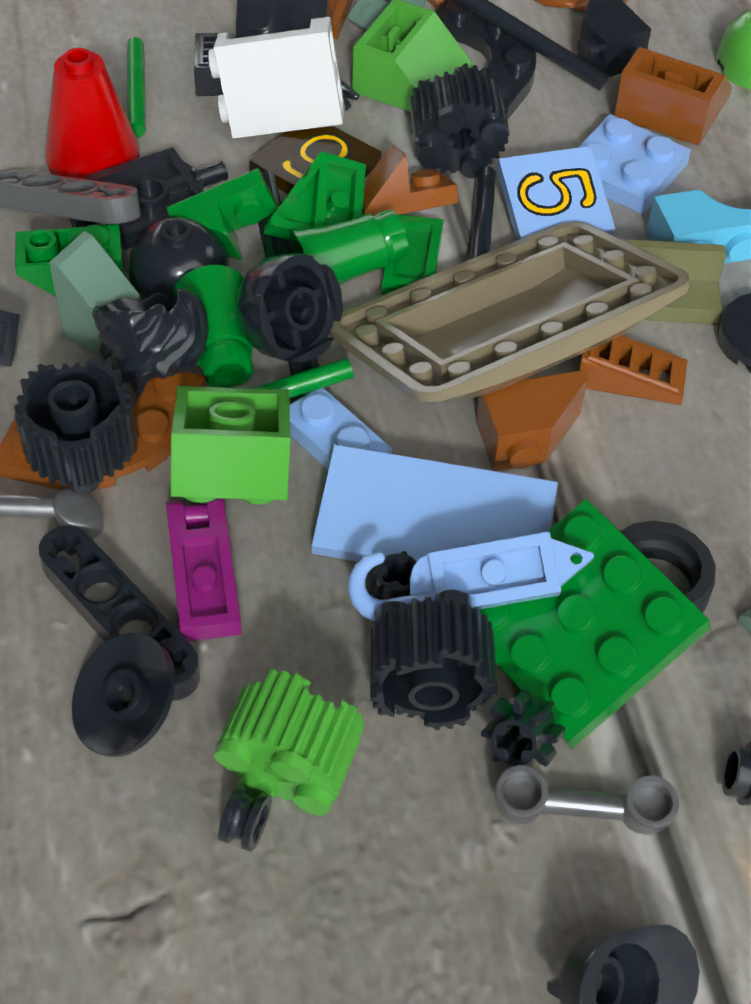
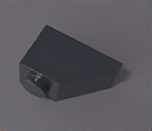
(611, 35)

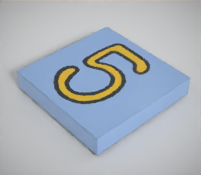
(553, 190)

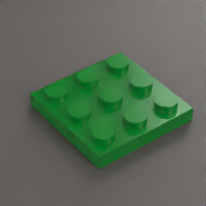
(603, 632)

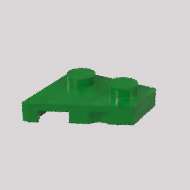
(323, 196)

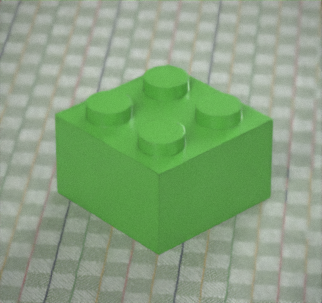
(230, 444)

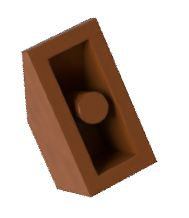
(529, 418)

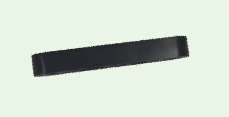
(123, 607)

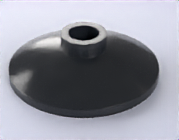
(123, 695)

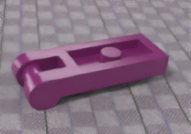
(203, 570)

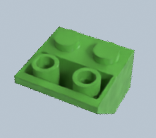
(400, 50)

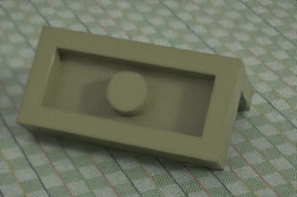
(704, 267)

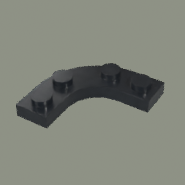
(510, 61)

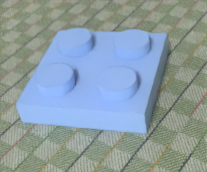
(634, 162)

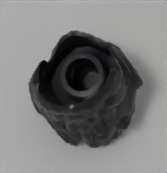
(152, 335)

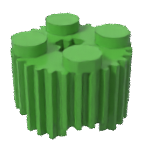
(290, 742)

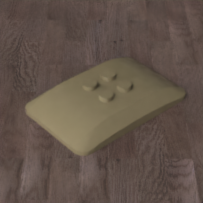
(509, 312)

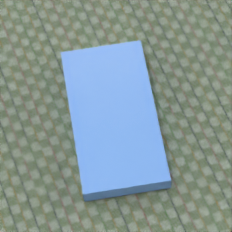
(422, 506)

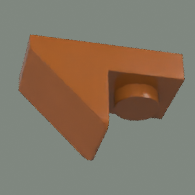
(391, 189)

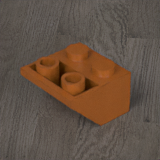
(671, 95)

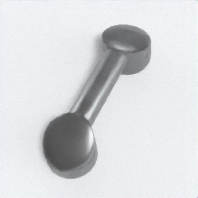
(67, 507)
(645, 808)

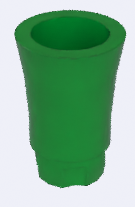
(354, 245)
(227, 351)

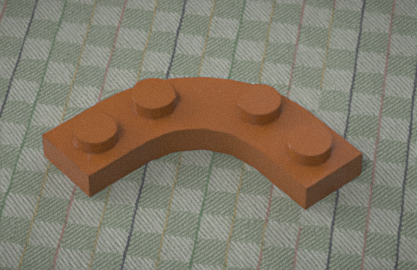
(153, 426)

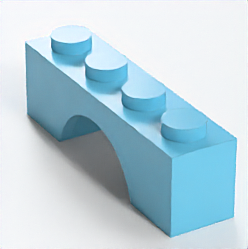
(702, 220)

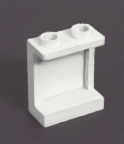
(278, 80)

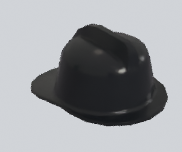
(629, 968)

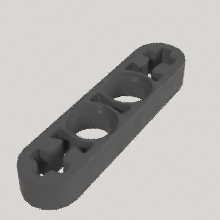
(68, 197)

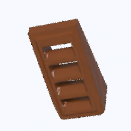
(607, 371)

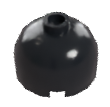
(169, 252)
(289, 307)

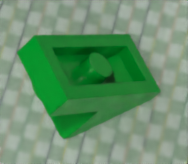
(229, 208)

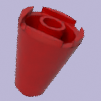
(86, 118)

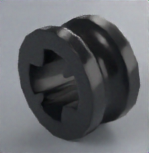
(245, 818)

